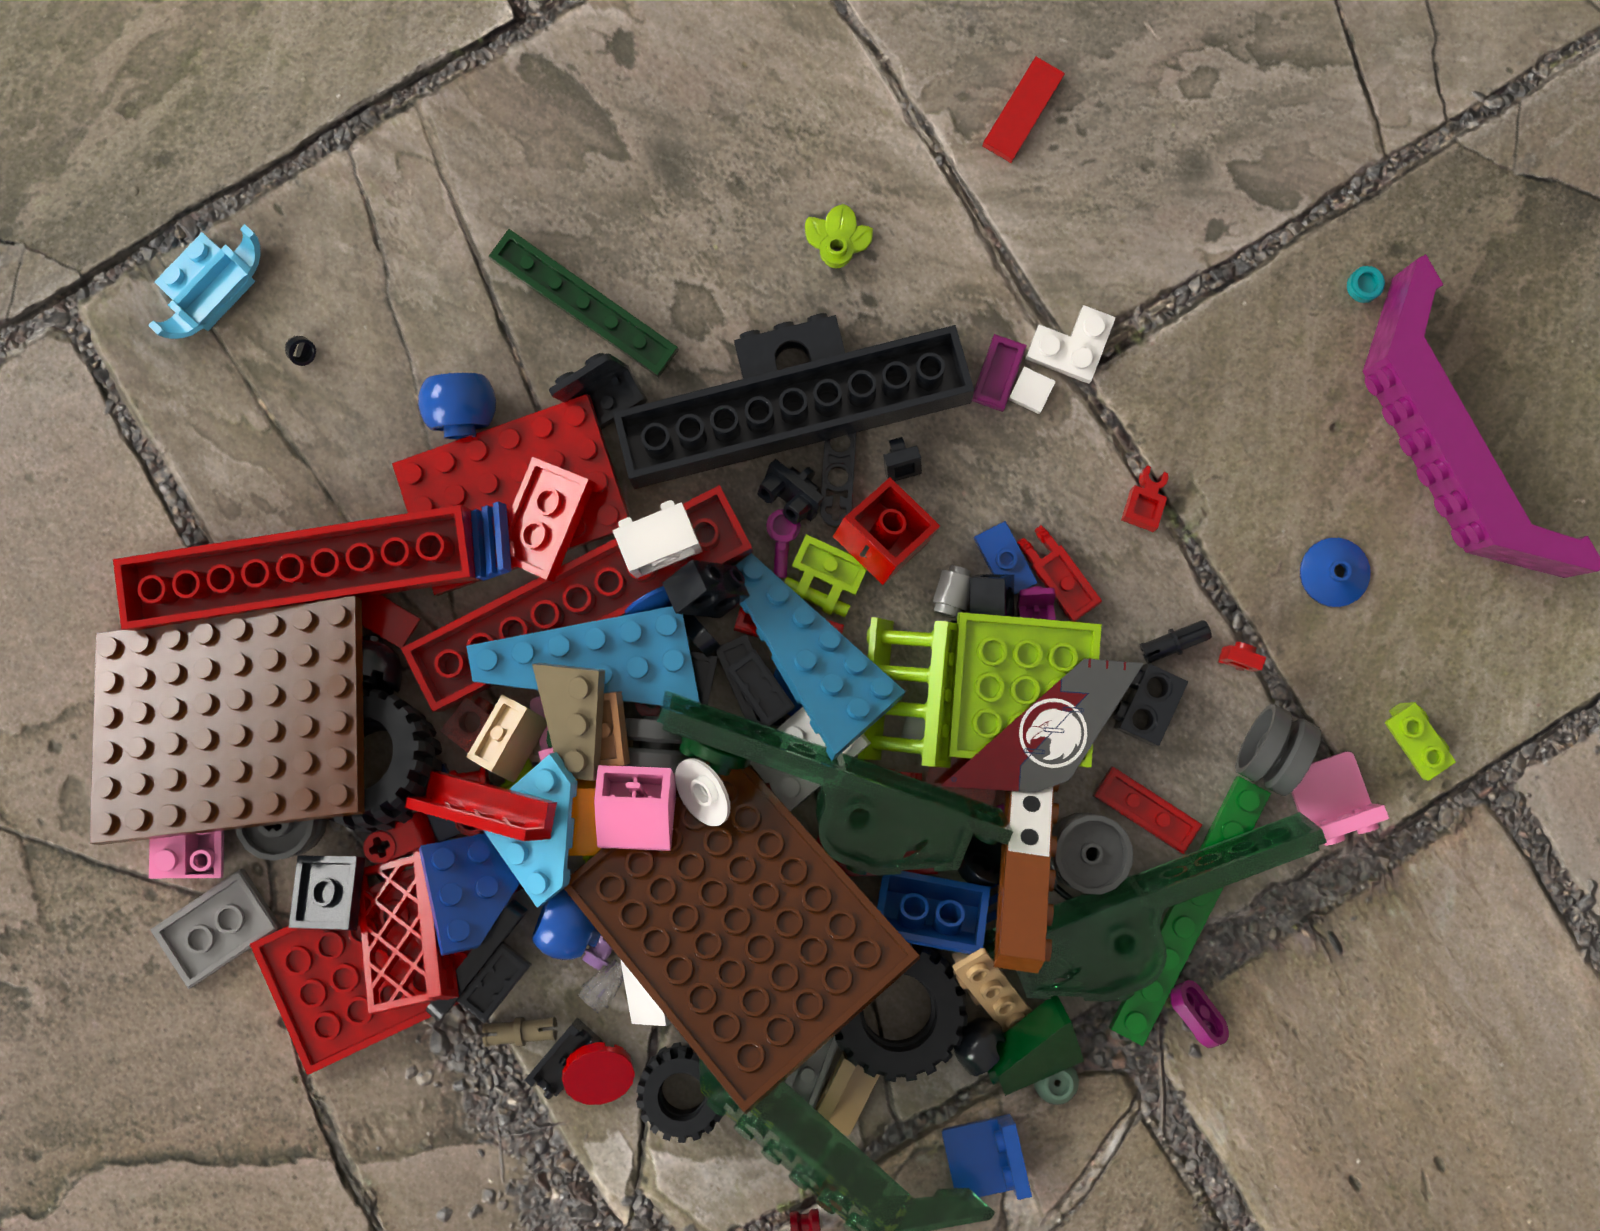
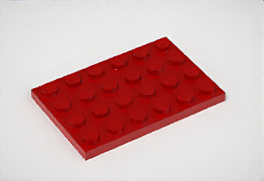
(494, 463)
(322, 984)

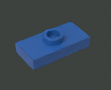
(1005, 556)

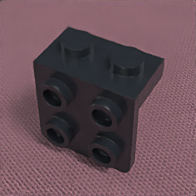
(606, 382)

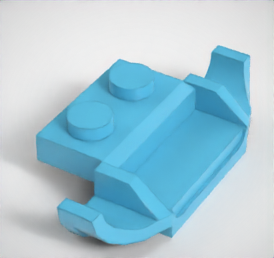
(206, 283)

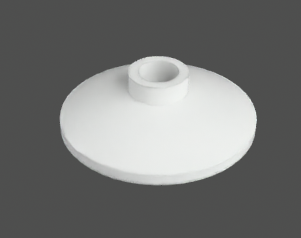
(702, 792)

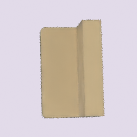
(507, 738)
(845, 1095)

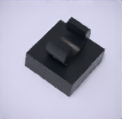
(902, 461)

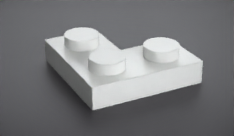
(1073, 354)

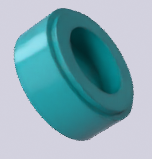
(1365, 284)

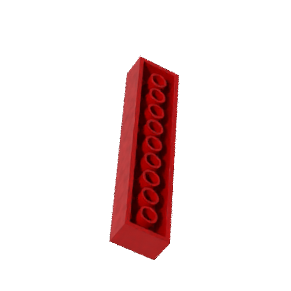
(296, 568)
(583, 592)

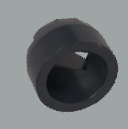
(305, 351)

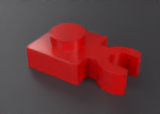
(1144, 503)
(1242, 657)

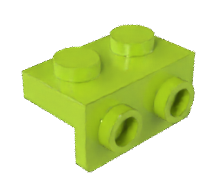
(1419, 740)

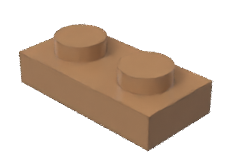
(614, 735)

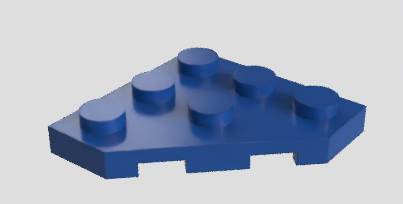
(465, 889)

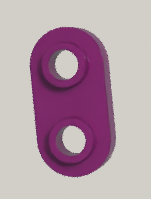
(1199, 1014)

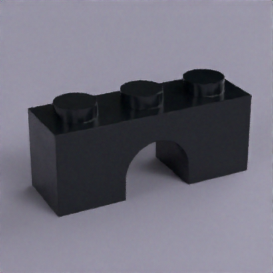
(816, 338)

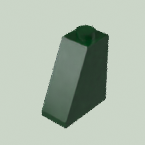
(1036, 1048)

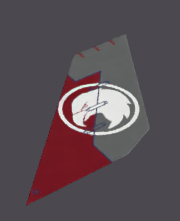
(1053, 733)

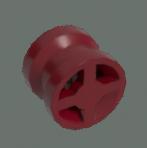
(805, 1222)

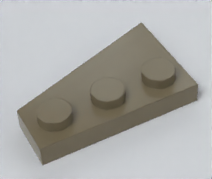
(573, 714)

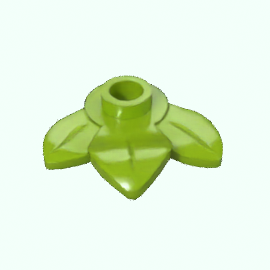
(838, 231)

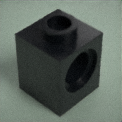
(992, 594)

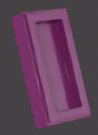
(998, 372)

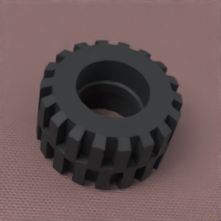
(657, 1110)

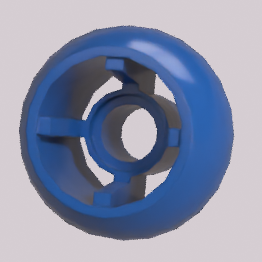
(457, 403)
(563, 929)

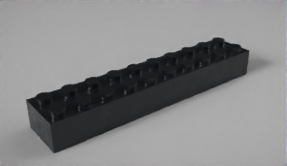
(794, 407)

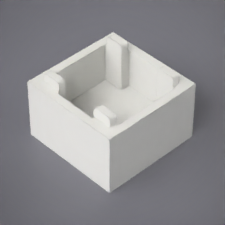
(657, 539)

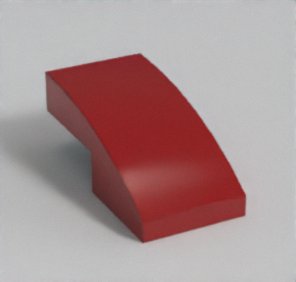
(388, 619)

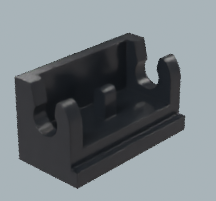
(549, 1070)

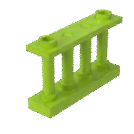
(939, 677)

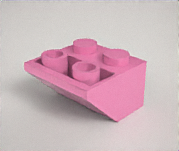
(634, 807)
(187, 856)

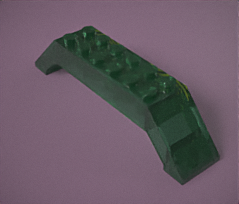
(836, 1168)

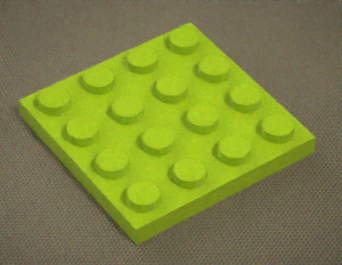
(1006, 668)

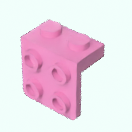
(1337, 798)

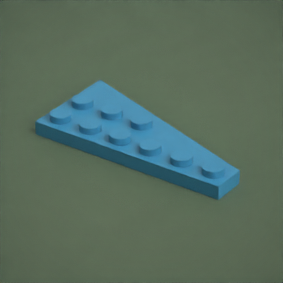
(638, 652)
(820, 665)

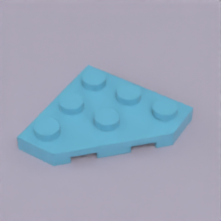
(543, 863)

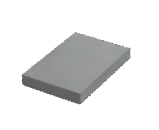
(215, 928)

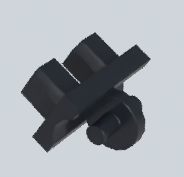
(794, 488)

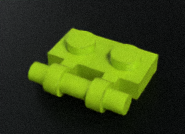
(831, 566)

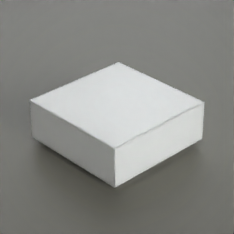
(1031, 390)

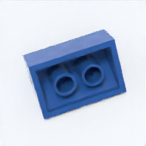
(935, 910)

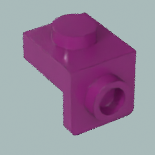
(1036, 603)

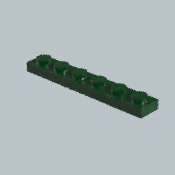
(583, 303)

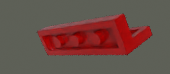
(486, 807)

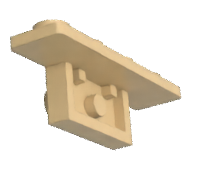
(990, 988)

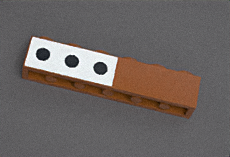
(1026, 882)

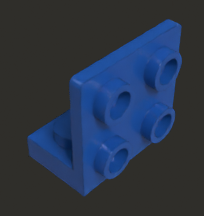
(987, 1157)

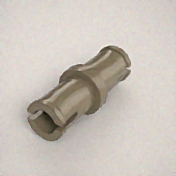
(520, 1031)

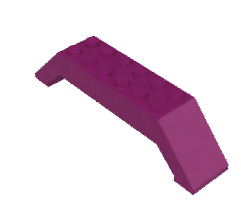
(1447, 444)

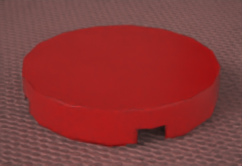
(598, 1073)

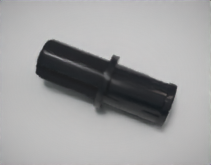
(1175, 641)

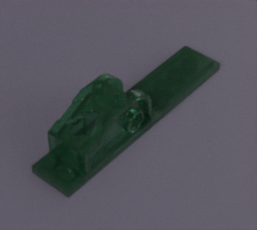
(893, 810)
(1114, 940)

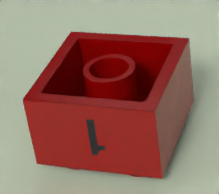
(886, 530)

